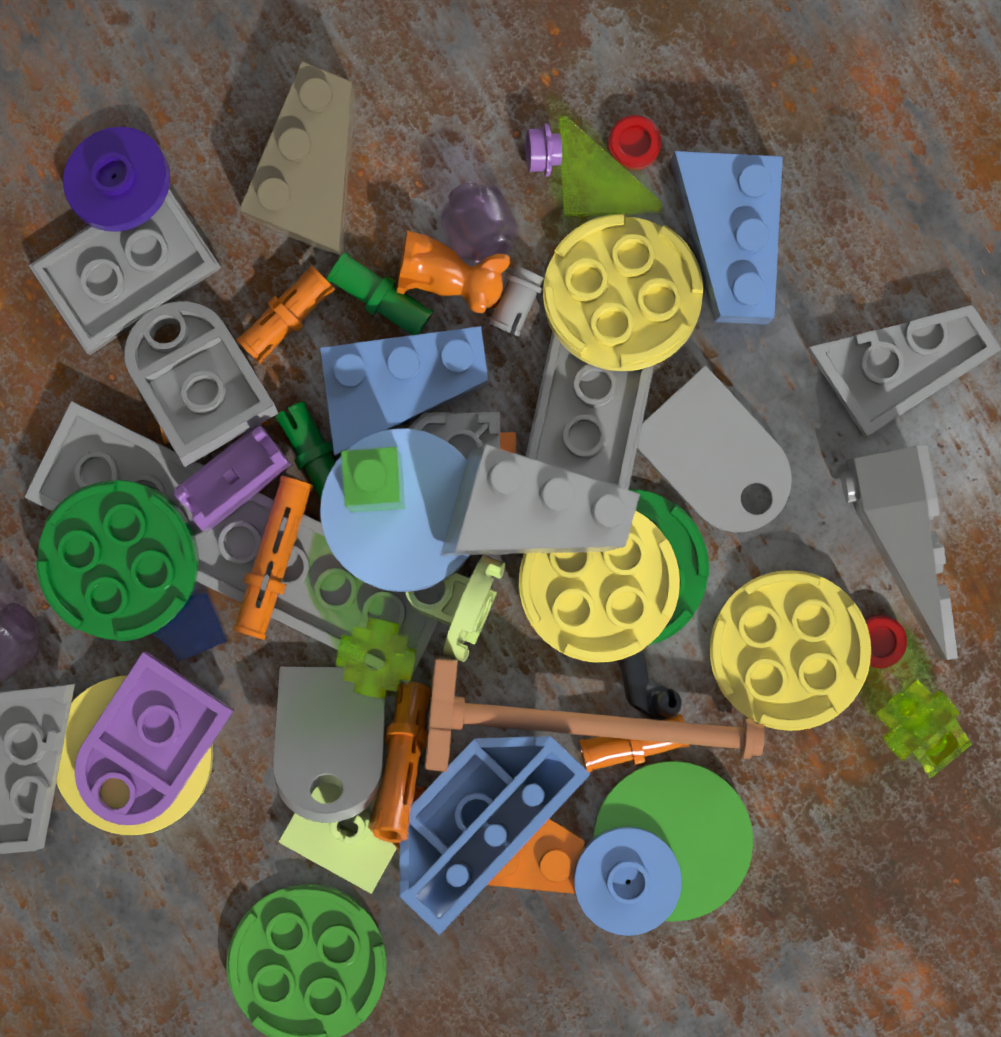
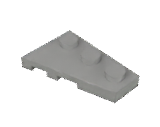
(902, 365)
(30, 756)

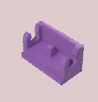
(232, 478)

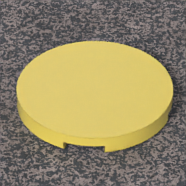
(622, 292)
(602, 601)
(790, 650)
(83, 715)

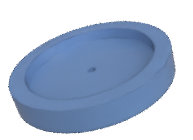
(602, 878)

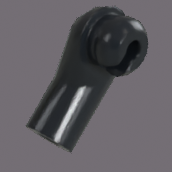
(645, 693)

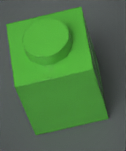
(373, 479)

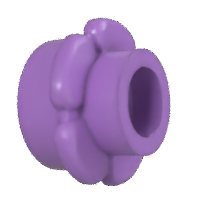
(543, 150)

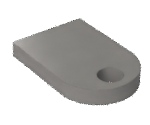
(198, 382)
(713, 450)
(327, 738)

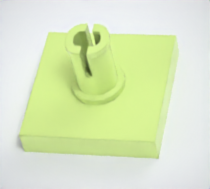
(340, 846)

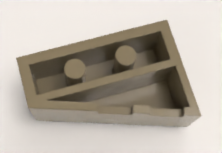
(306, 163)

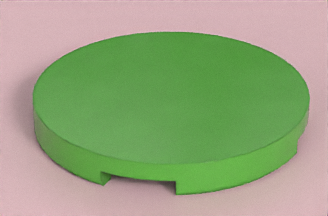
(696, 818)
(307, 962)

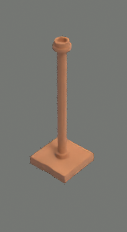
(452, 712)

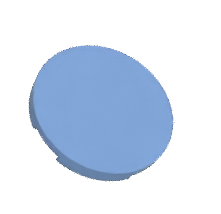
(399, 546)

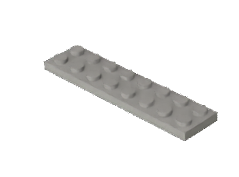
(319, 593)

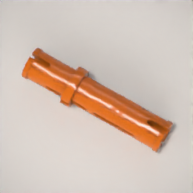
(293, 496)
(405, 741)

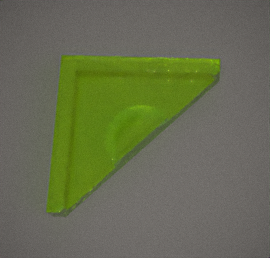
(595, 181)

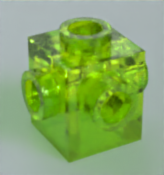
(376, 635)
(923, 728)

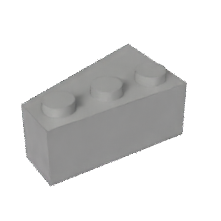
(534, 508)

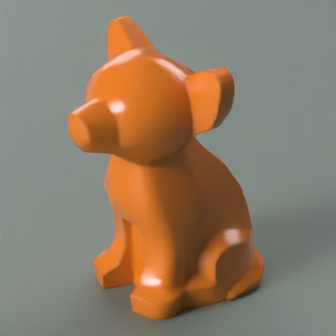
(441, 271)

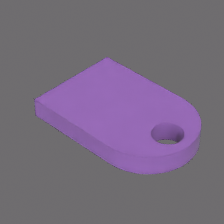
(150, 740)

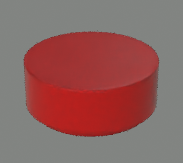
(634, 142)
(887, 640)

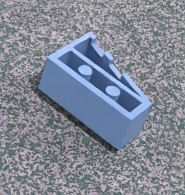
(735, 229)
(397, 380)

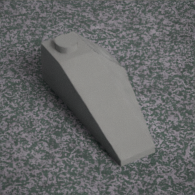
(895, 503)

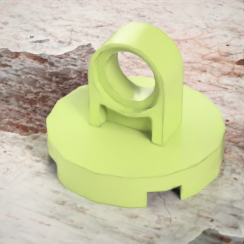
(463, 605)

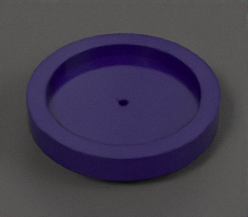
(121, 201)

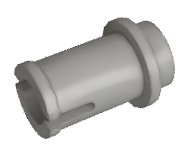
(516, 300)

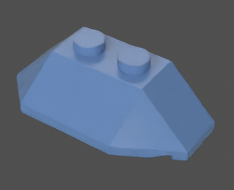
(479, 819)

